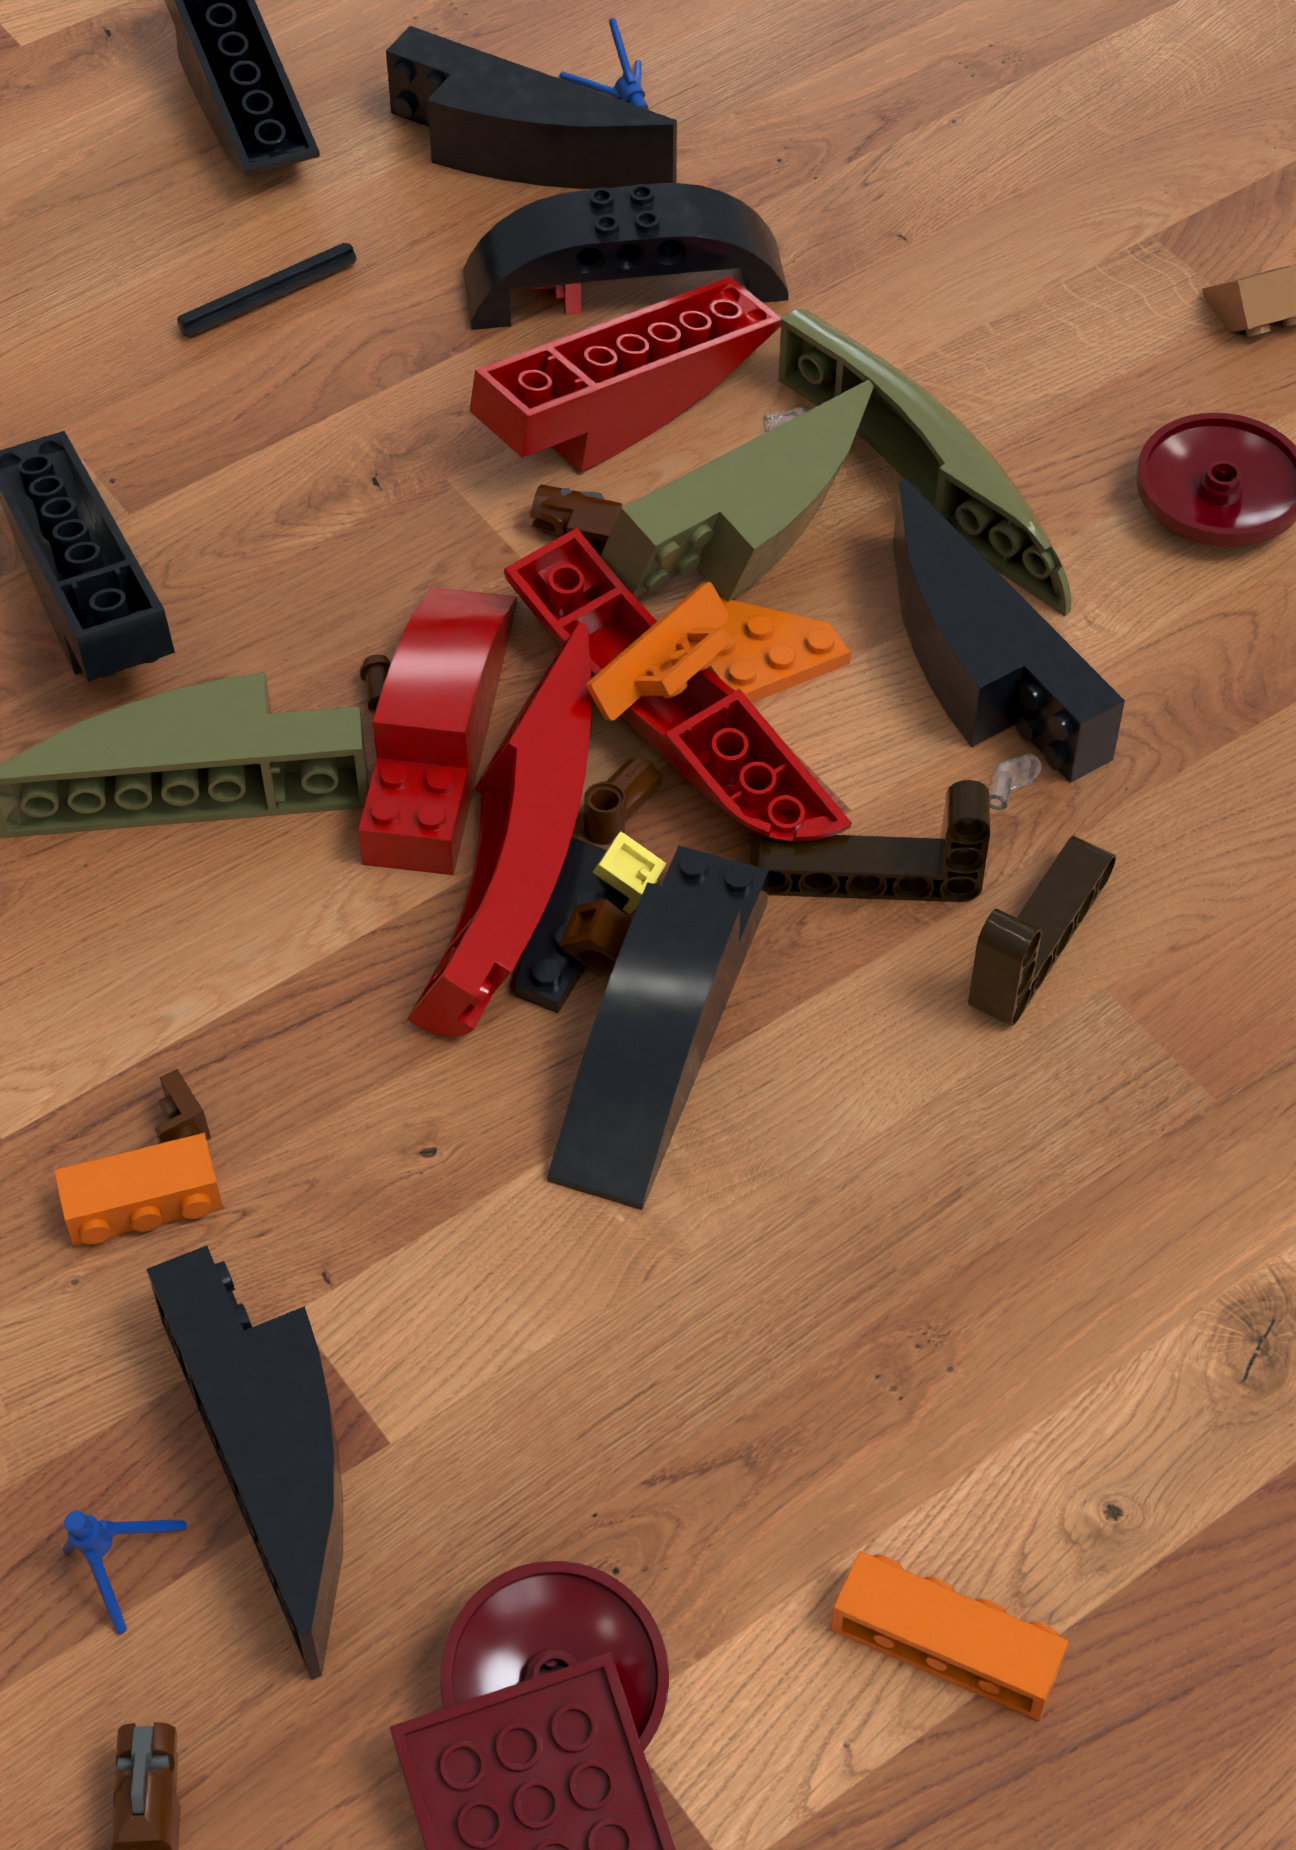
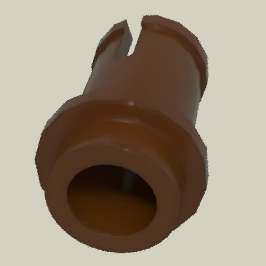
(374, 674)

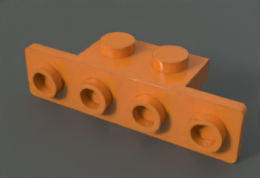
(664, 655)

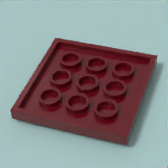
(534, 1768)

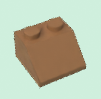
(1256, 300)

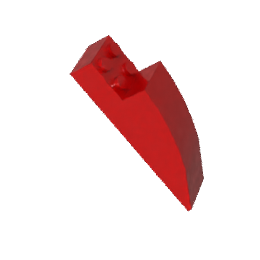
(622, 377)
(434, 729)

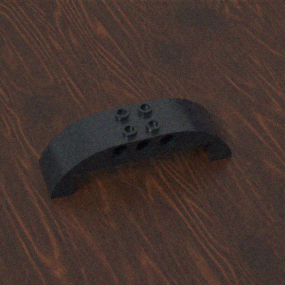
(620, 236)

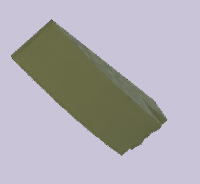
(739, 509)
(187, 760)

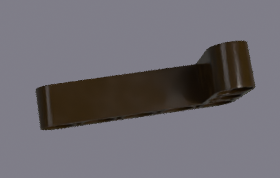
(888, 866)
(1020, 951)

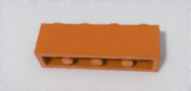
(949, 1634)

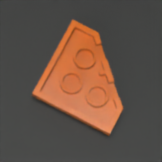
(775, 650)

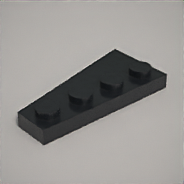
(546, 969)

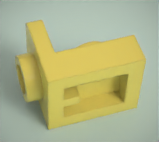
(629, 868)

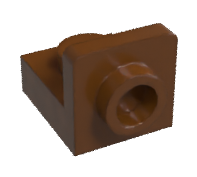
(180, 1109)

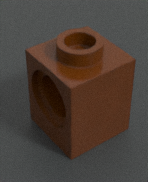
(596, 935)

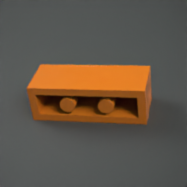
(138, 1190)

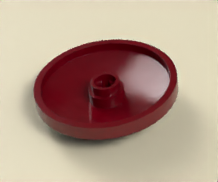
(1219, 479)
(551, 1619)

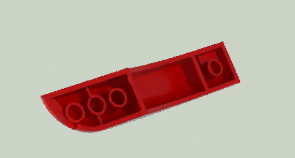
(523, 839)

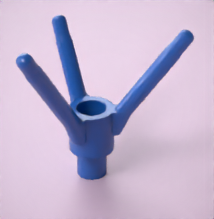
(628, 86)
(94, 1541)

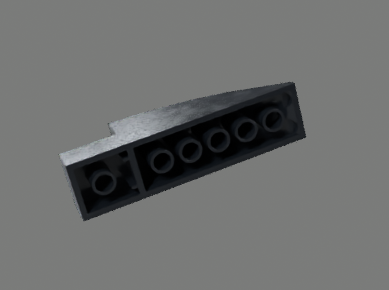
(241, 83)
(523, 123)
(80, 560)
(992, 651)
(657, 1024)
(271, 1430)

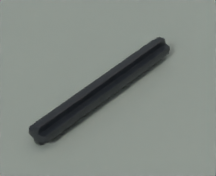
(266, 289)

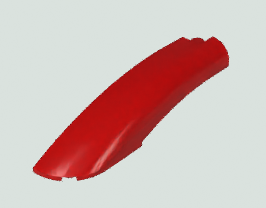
(703, 731)

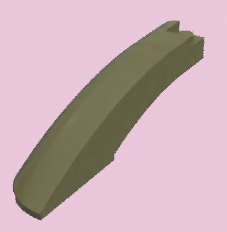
(929, 451)

